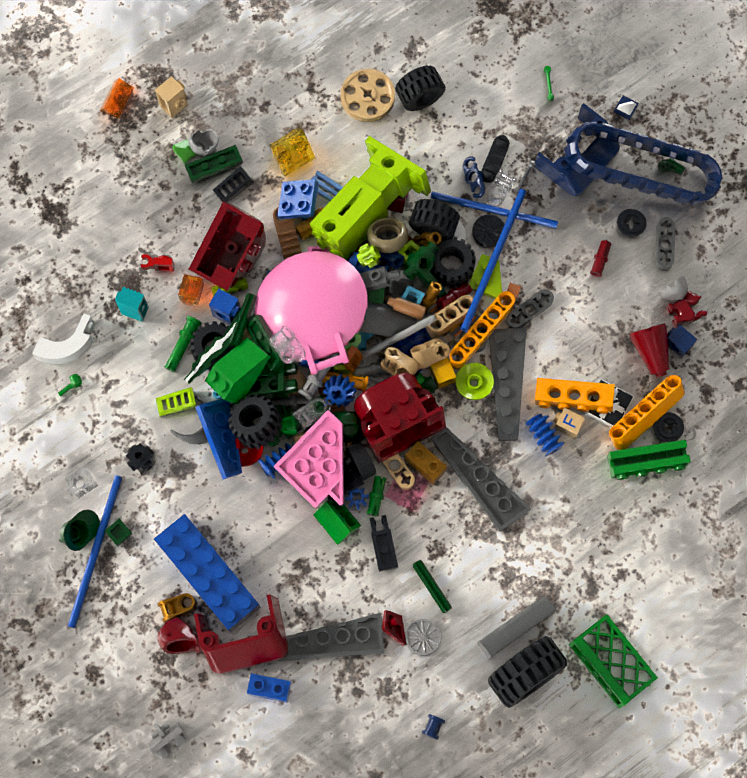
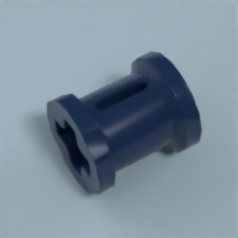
(433, 726)

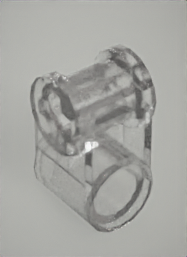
(501, 186)
(285, 344)
(309, 415)

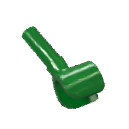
(75, 381)

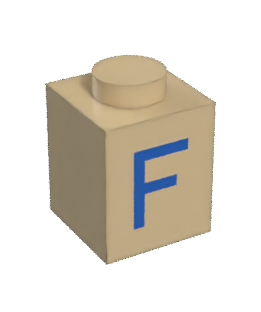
(568, 422)

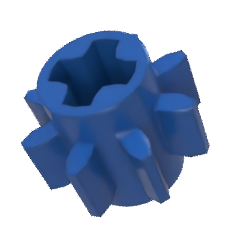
(357, 503)

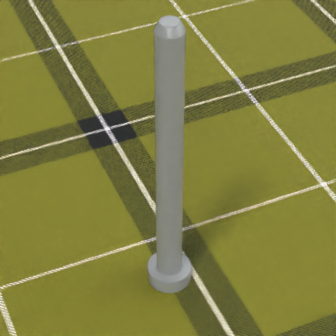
(397, 337)

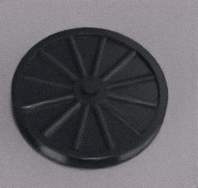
(487, 230)

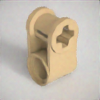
(429, 352)
(398, 363)

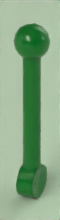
(547, 69)

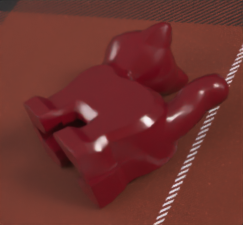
(685, 313)

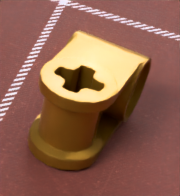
(175, 606)

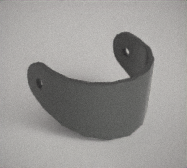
(196, 438)

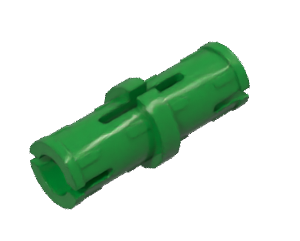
(376, 496)

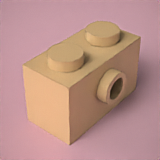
(171, 96)

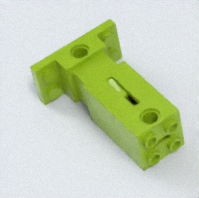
(363, 200)

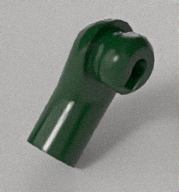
(671, 164)

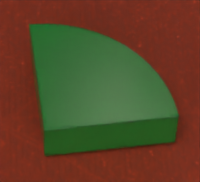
(289, 425)

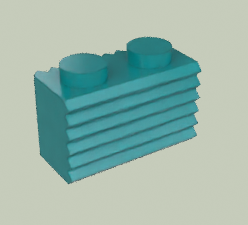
(132, 304)

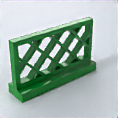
(603, 674)

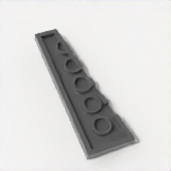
(507, 363)
(489, 491)
(343, 639)

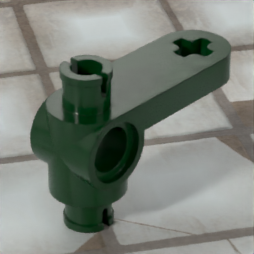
(421, 271)

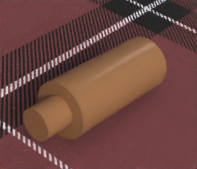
(407, 307)

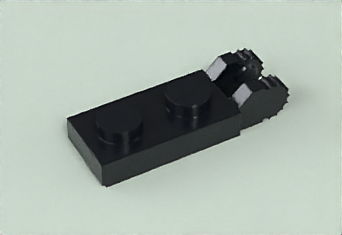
(383, 546)

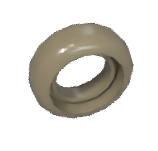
(387, 224)

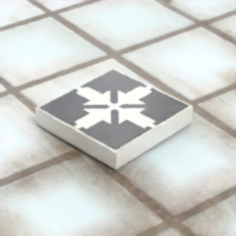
(620, 406)

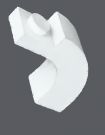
(67, 350)

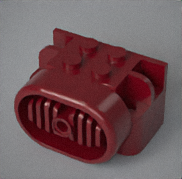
(229, 247)
(397, 415)

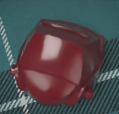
(177, 638)

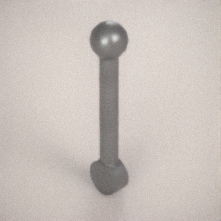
(516, 190)

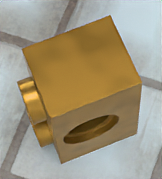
(425, 463)

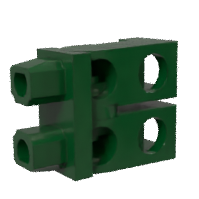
(277, 383)

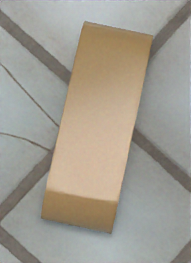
(452, 309)

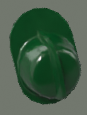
(351, 426)
(79, 530)

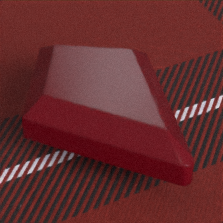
(394, 626)

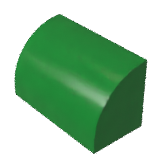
(337, 521)

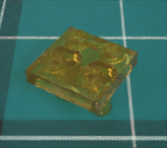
(292, 151)

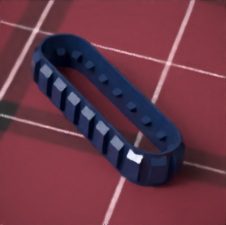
(703, 161)

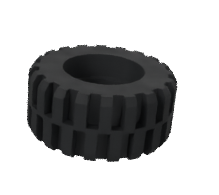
(527, 671)

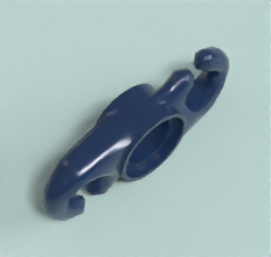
(479, 182)

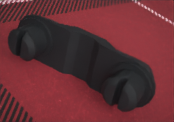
(495, 158)

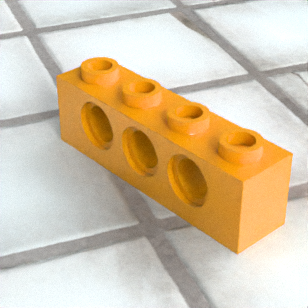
(567, 387)

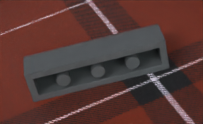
(384, 321)
(516, 627)

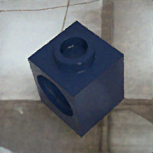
(680, 340)

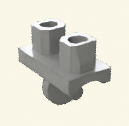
(174, 733)

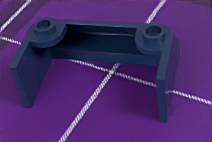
(598, 152)

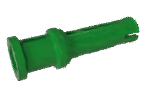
(185, 337)

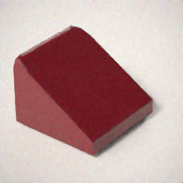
(398, 204)

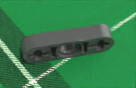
(659, 237)
(544, 305)

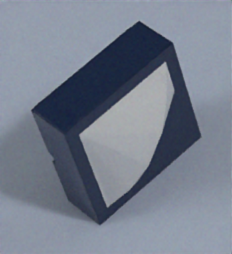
(626, 107)

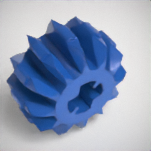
(339, 390)

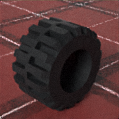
(420, 88)
(435, 217)
(455, 248)
(206, 335)
(263, 431)

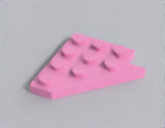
(316, 462)

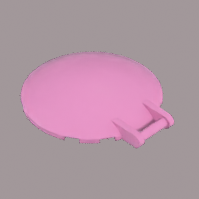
(318, 300)

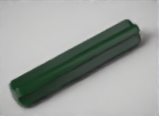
(242, 320)
(432, 586)

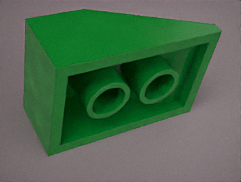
(237, 371)

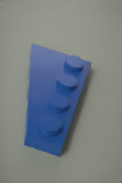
(222, 442)

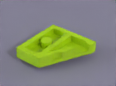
(494, 285)

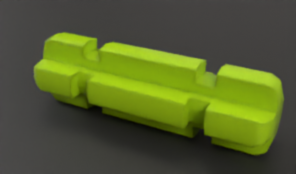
(241, 284)

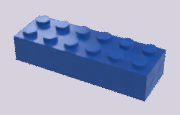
(207, 573)

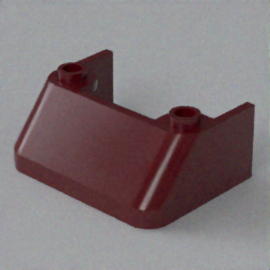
(247, 652)

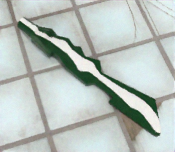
(212, 352)

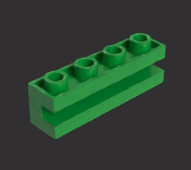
(647, 459)

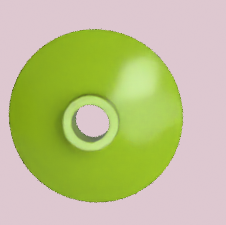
(476, 372)

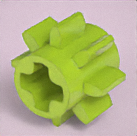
(368, 255)

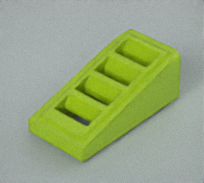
(177, 409)

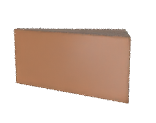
(514, 289)

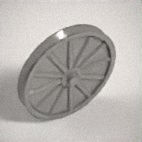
(423, 637)

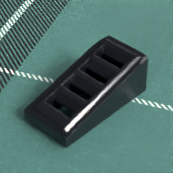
(229, 180)

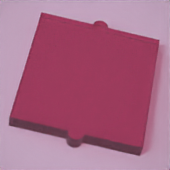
(410, 497)

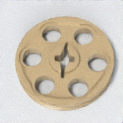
(368, 87)

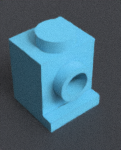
(412, 294)

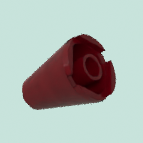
(653, 348)

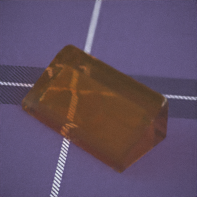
(116, 98)

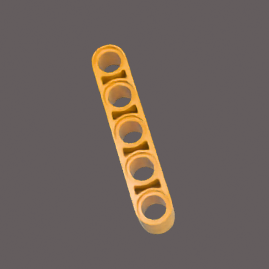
(485, 322)
(647, 412)

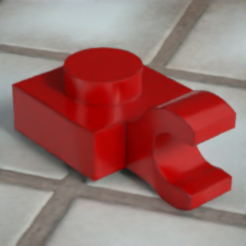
(160, 263)

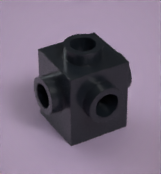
(143, 464)

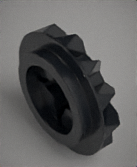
(638, 219)
(670, 419)

